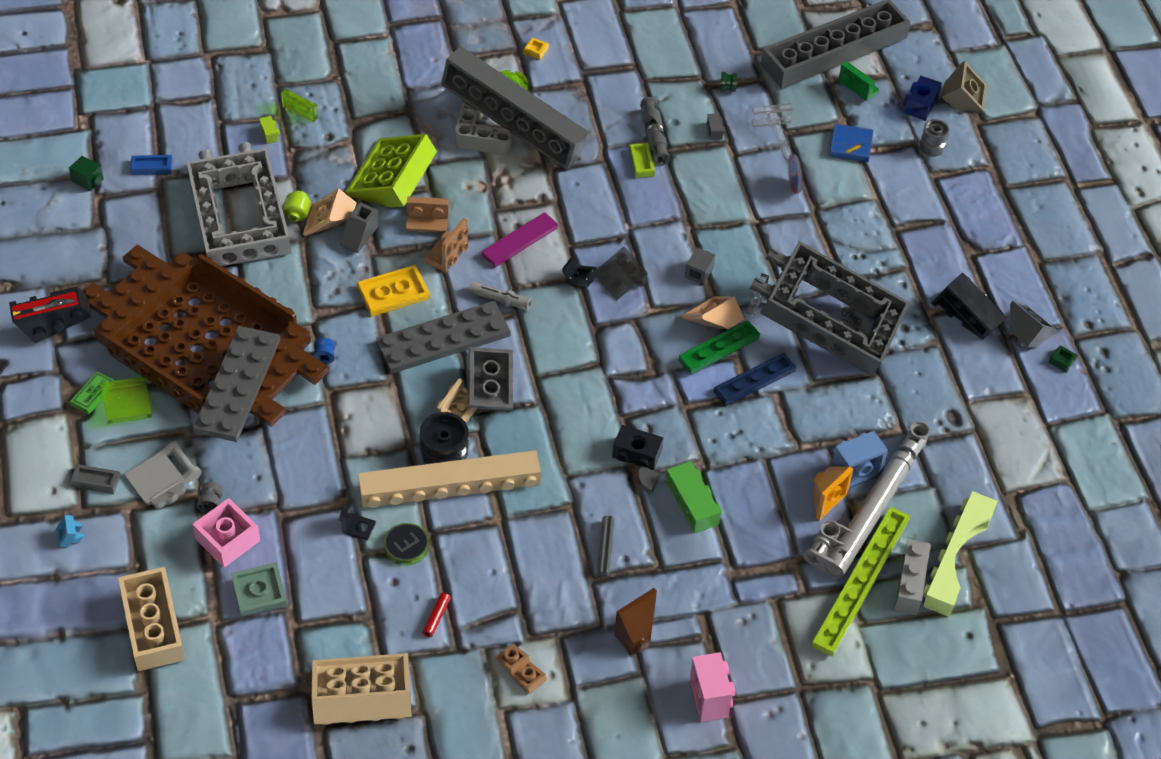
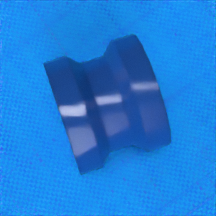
(324, 350)

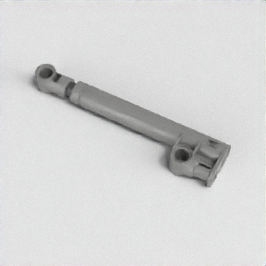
(837, 551)

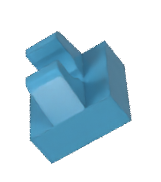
(67, 531)

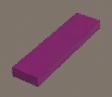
(519, 239)

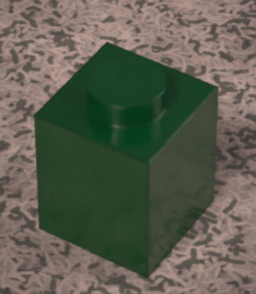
(86, 173)

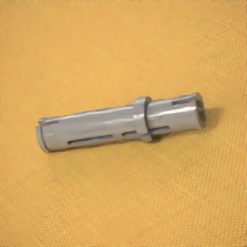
(505, 297)

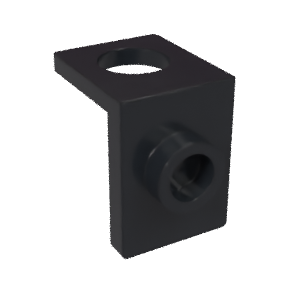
(350, 520)

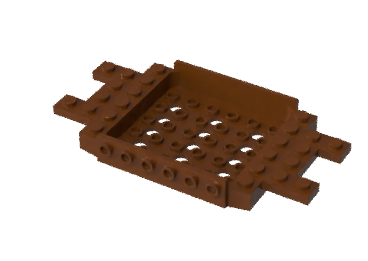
(159, 290)

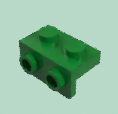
(857, 81)

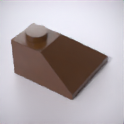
(635, 622)

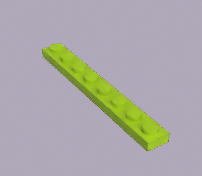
(860, 582)

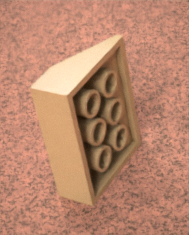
(361, 689)

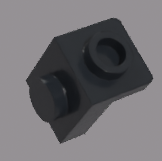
(577, 274)

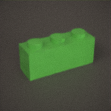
(693, 497)

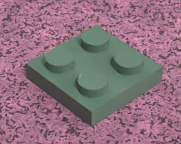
(259, 589)

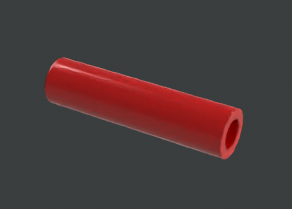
(436, 615)

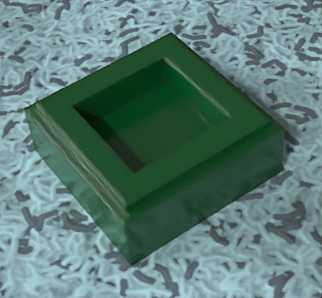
(1063, 358)

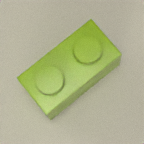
(269, 129)

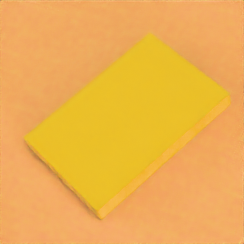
(393, 290)

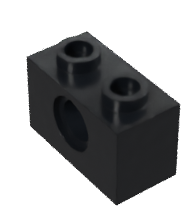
(637, 447)

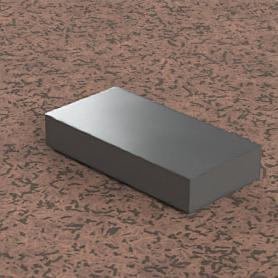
(95, 479)

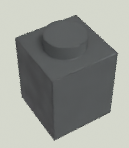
(700, 266)

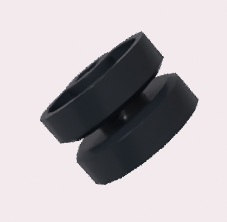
(444, 438)

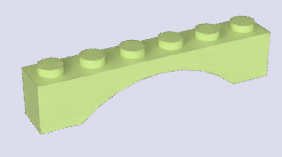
(945, 587)

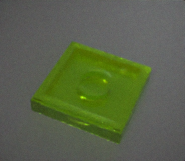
(126, 400)

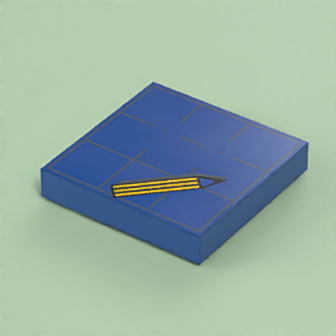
(851, 142)

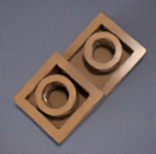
(520, 668)

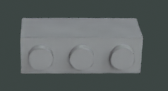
(912, 577)

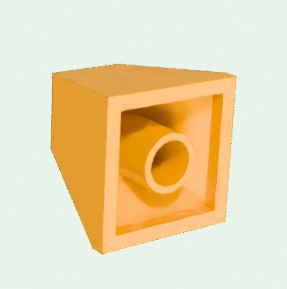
(830, 488)

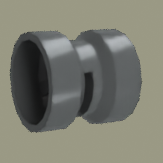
(210, 496)

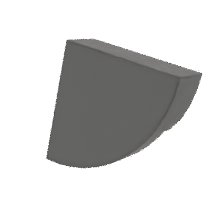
(648, 478)

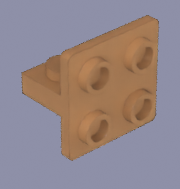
(427, 214)

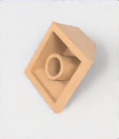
(329, 212)
(716, 312)

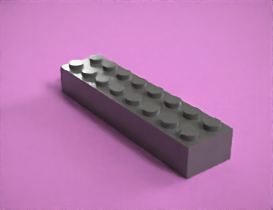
(835, 43)
(514, 108)

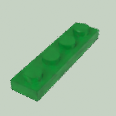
(719, 347)

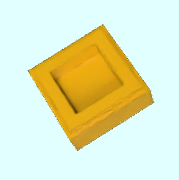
(535, 48)

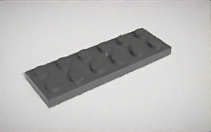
(442, 337)
(237, 384)

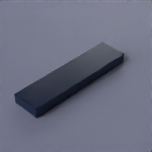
(754, 379)

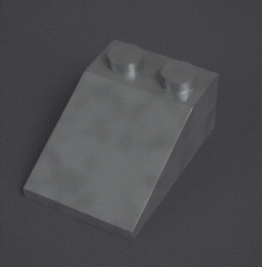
(490, 378)

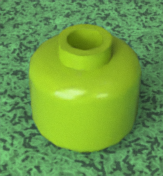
(296, 206)

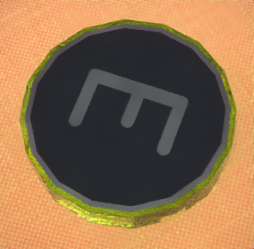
(406, 543)

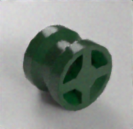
(728, 81)

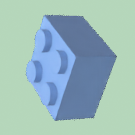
(863, 454)

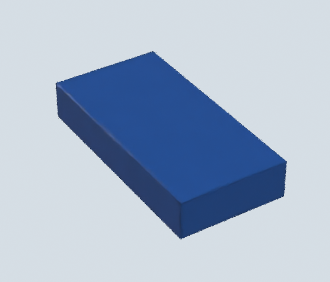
(151, 164)

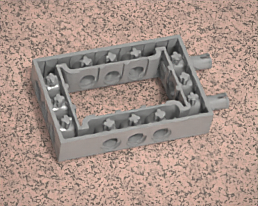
(235, 170)

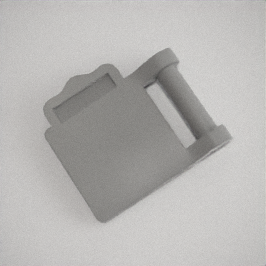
(159, 480)

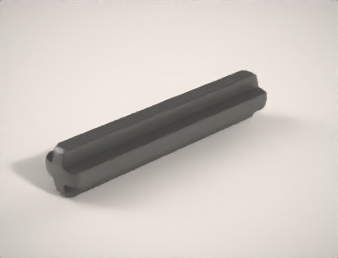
(605, 546)

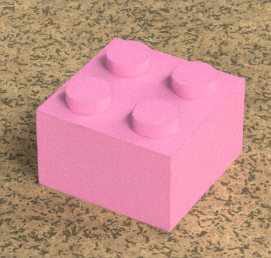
(226, 532)
(711, 687)

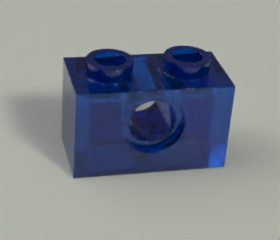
(922, 97)

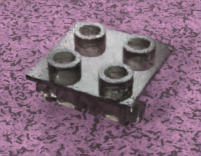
(621, 273)

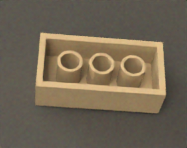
(151, 619)

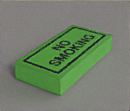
(90, 394)

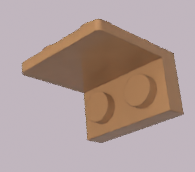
(449, 247)

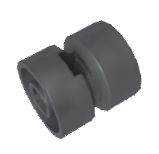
(934, 137)

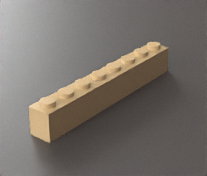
(449, 479)

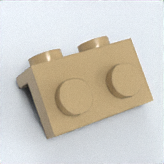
(456, 401)

